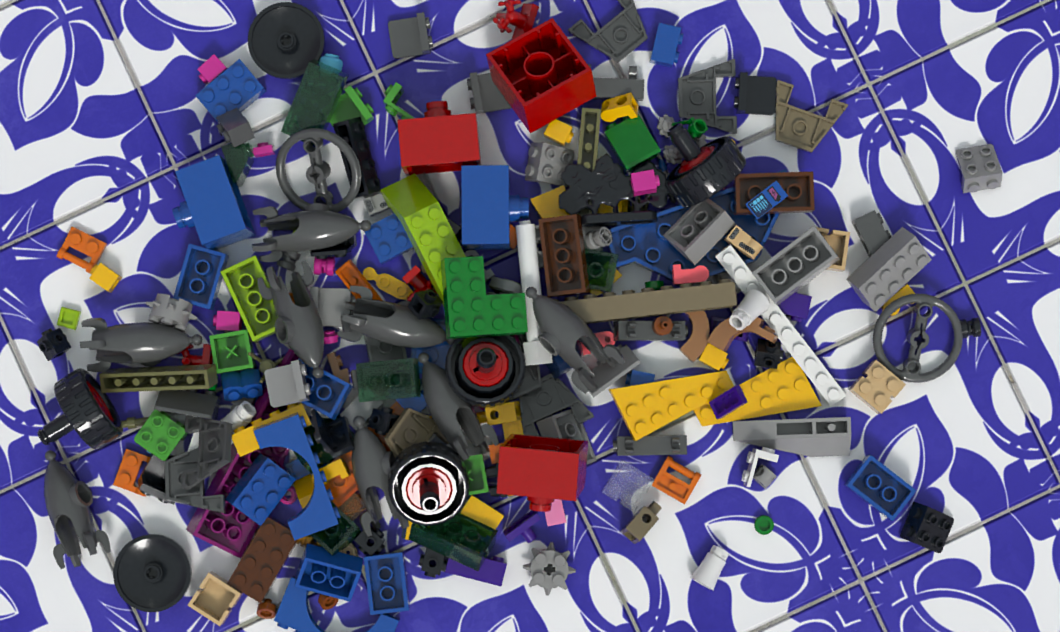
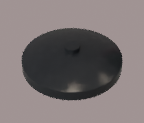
(285, 40)
(152, 573)

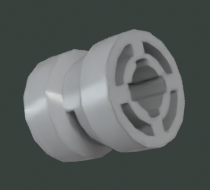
(598, 238)

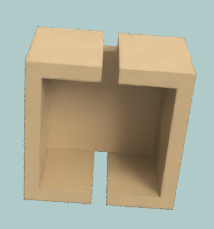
(839, 242)
(877, 387)
(215, 598)

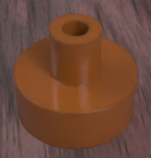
(662, 325)
(327, 602)
(266, 609)

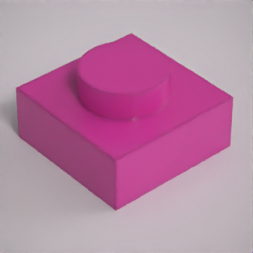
(263, 149)

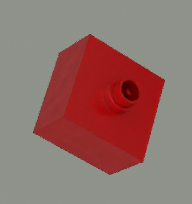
(541, 75)
(438, 141)
(542, 469)

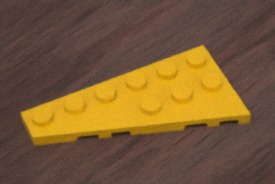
(768, 394)
(660, 402)

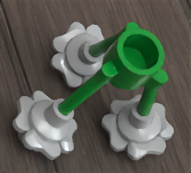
(696, 129)

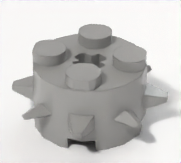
(171, 311)
(541, 560)

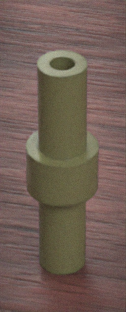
(133, 422)

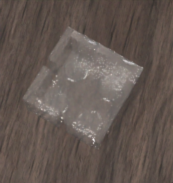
(628, 485)

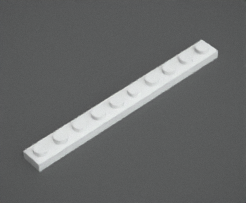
(783, 328)

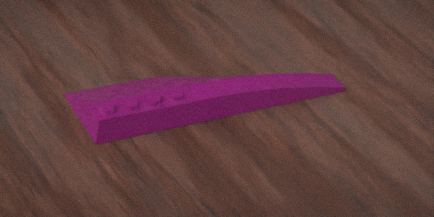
(233, 529)

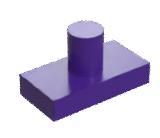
(728, 402)
(522, 527)

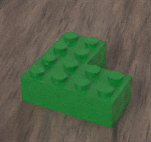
(473, 312)

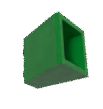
(631, 142)

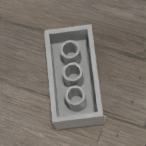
(795, 265)
(889, 269)

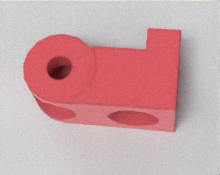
(693, 276)
(605, 338)

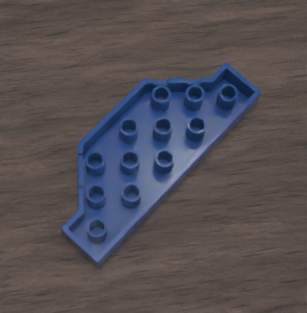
(651, 250)

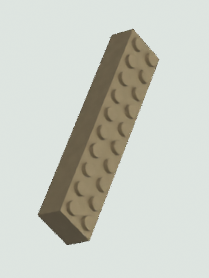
(654, 303)

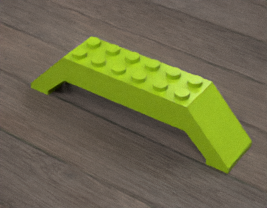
(425, 227)

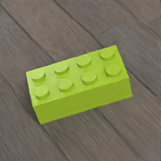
(255, 311)

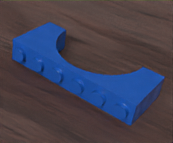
(290, 434)
(295, 613)

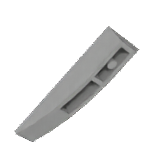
(800, 436)

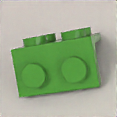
(393, 94)
(351, 106)
(160, 435)

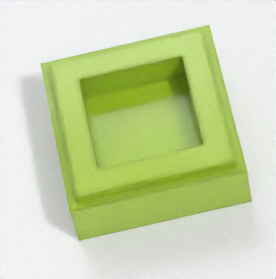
(68, 318)

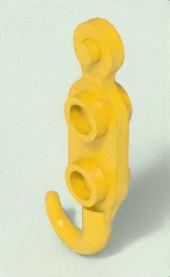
(388, 284)

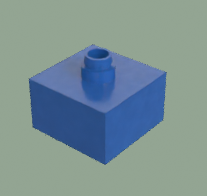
(212, 204)
(489, 207)

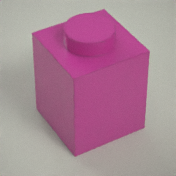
(211, 69)
(644, 182)
(227, 321)

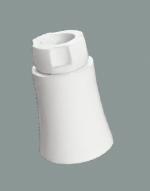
(749, 309)
(240, 415)
(710, 567)

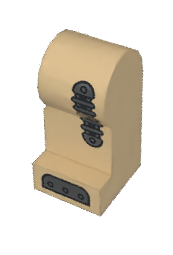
(743, 242)

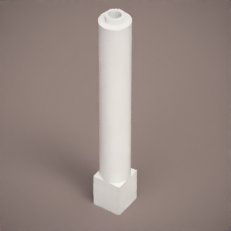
(530, 277)

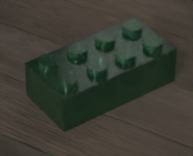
(315, 98)
(457, 539)

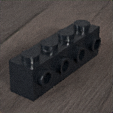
(353, 133)

